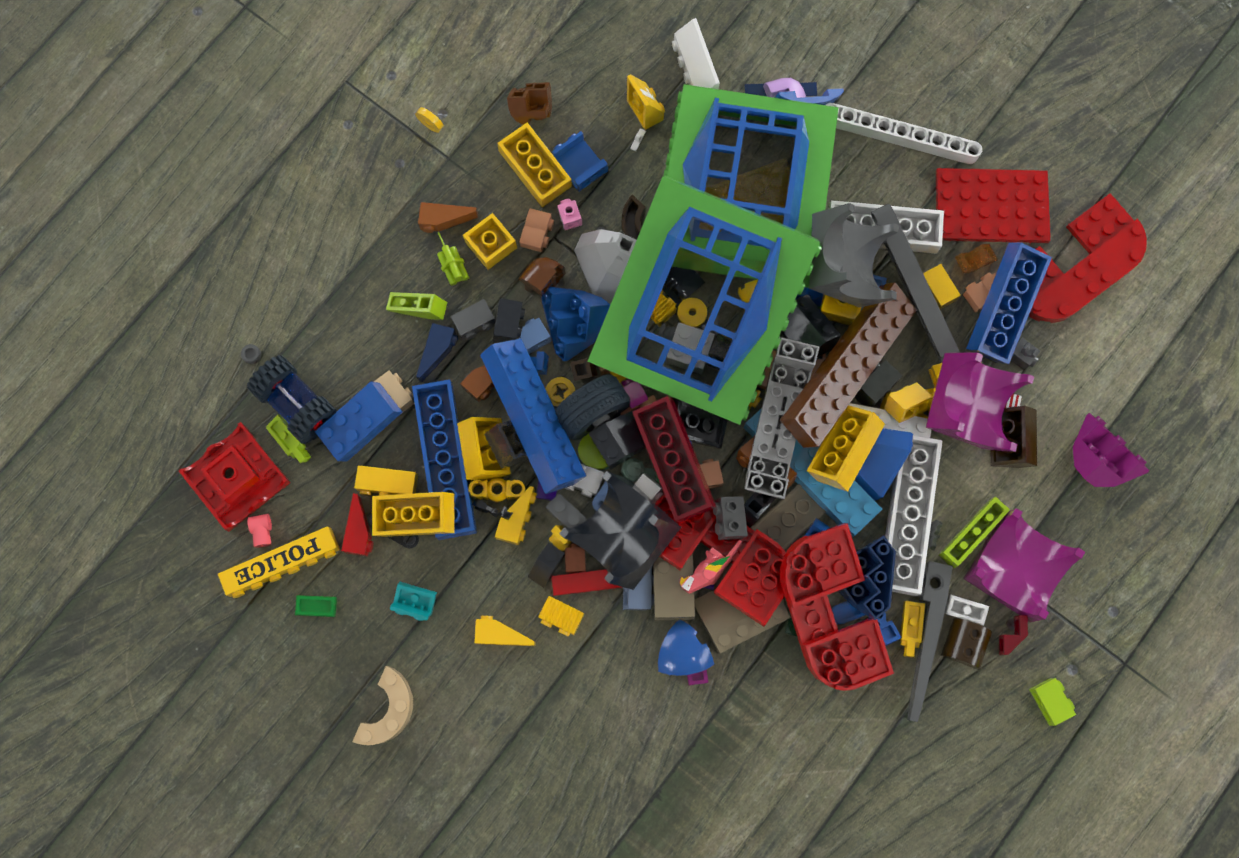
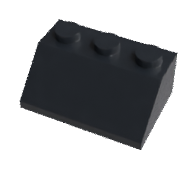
(811, 326)

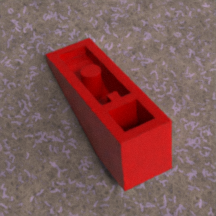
(357, 533)

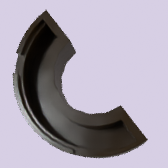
(631, 217)

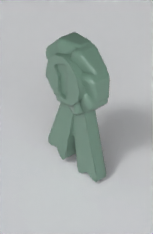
(634, 468)

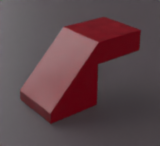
(1008, 643)

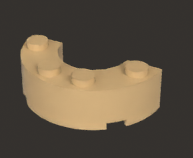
(398, 712)

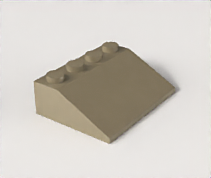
(729, 625)

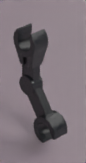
(483, 507)

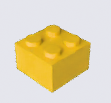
(490, 241)

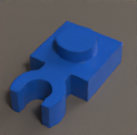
(888, 630)

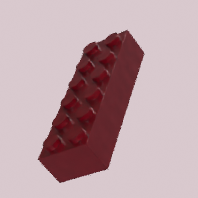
(674, 459)

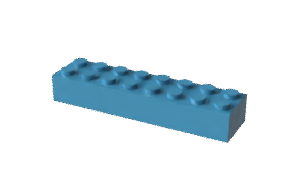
(842, 507)

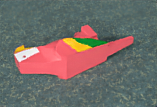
(708, 570)

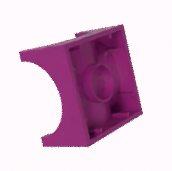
(972, 401)
(1021, 566)

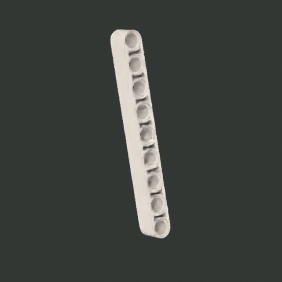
(908, 139)

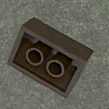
(1019, 427)

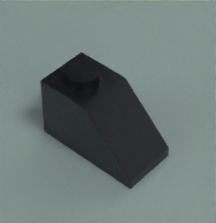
(546, 565)

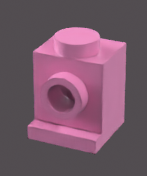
(572, 219)

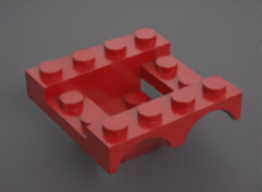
(244, 492)

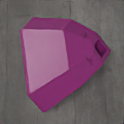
(1103, 456)

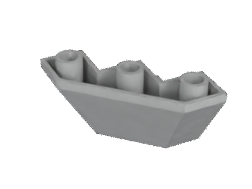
(603, 260)

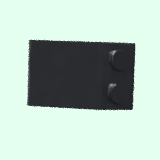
(701, 425)
(618, 439)

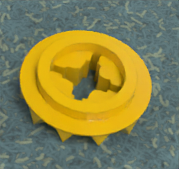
(563, 384)

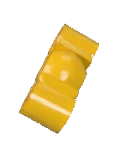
(487, 492)

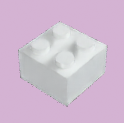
(688, 337)

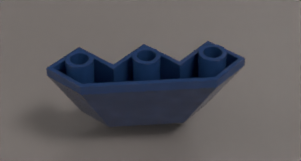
(875, 592)

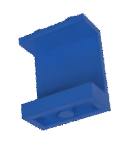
(579, 161)

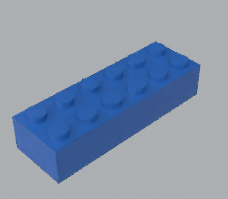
(1009, 302)

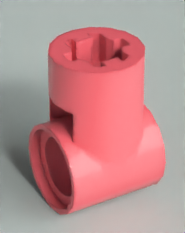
(260, 528)

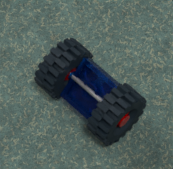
(291, 398)

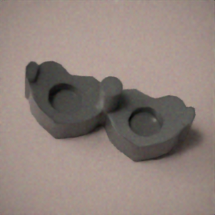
(934, 531)

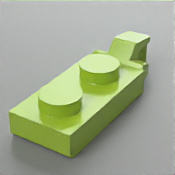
(286, 440)

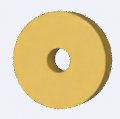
(429, 119)
(695, 305)

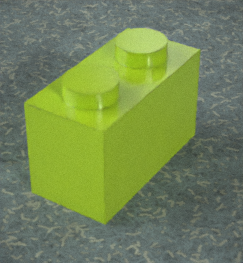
(1052, 701)

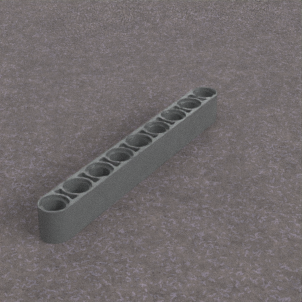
(916, 285)

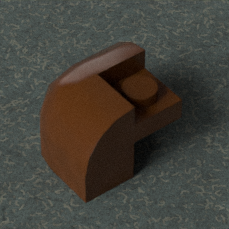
(530, 102)
(541, 275)

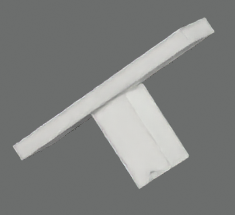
(638, 138)

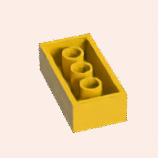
(534, 164)
(846, 448)
(413, 514)

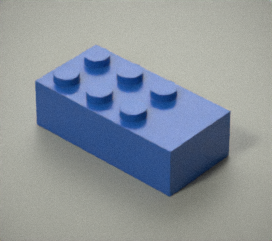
(358, 421)

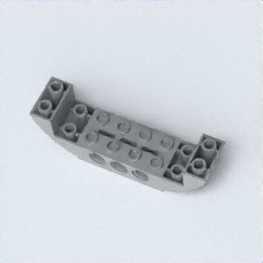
(772, 441)

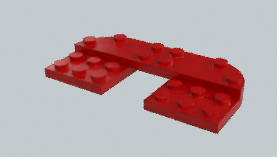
(1114, 249)
(809, 573)
(754, 577)

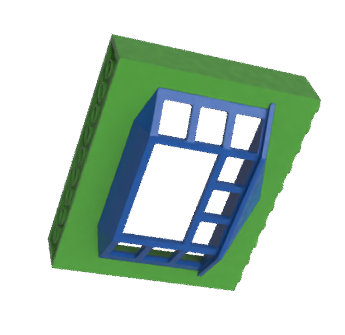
(691, 154)
(763, 315)

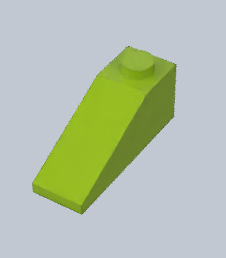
(418, 305)

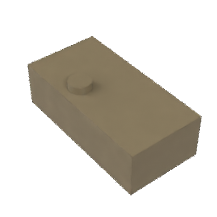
(669, 598)

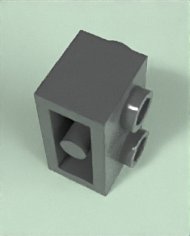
(730, 518)

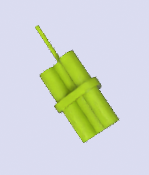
(452, 264)

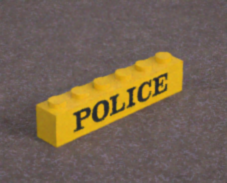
(279, 562)

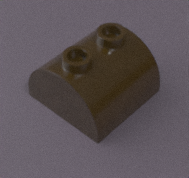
(966, 643)

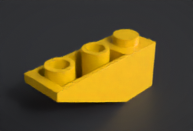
(512, 529)

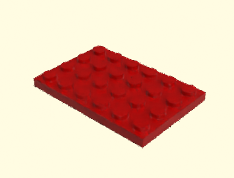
(993, 205)

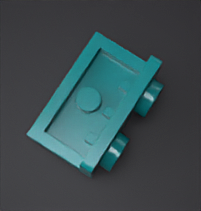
(413, 601)

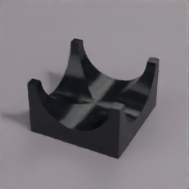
(624, 532)

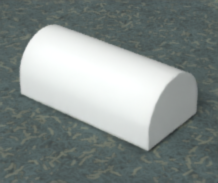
(966, 609)

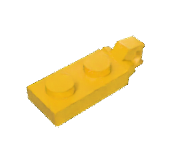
(912, 627)

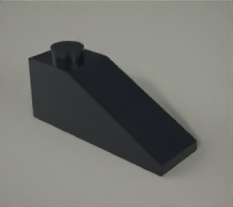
(756, 506)

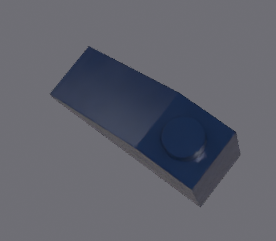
(437, 347)

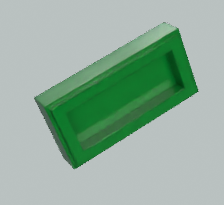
(315, 606)

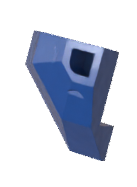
(573, 319)
(884, 462)

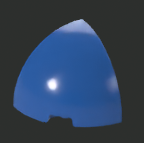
(683, 652)

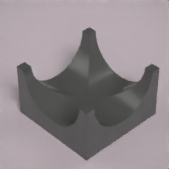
(847, 257)

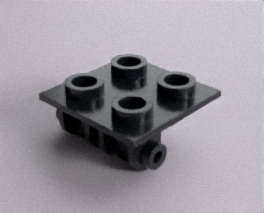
(681, 284)

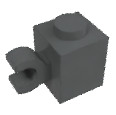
(1025, 354)

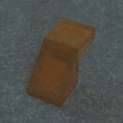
(976, 259)

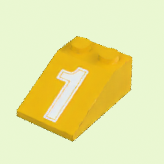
(644, 102)

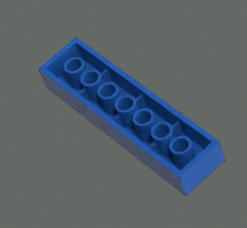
(533, 415)
(442, 451)

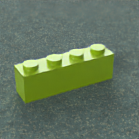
(974, 532)

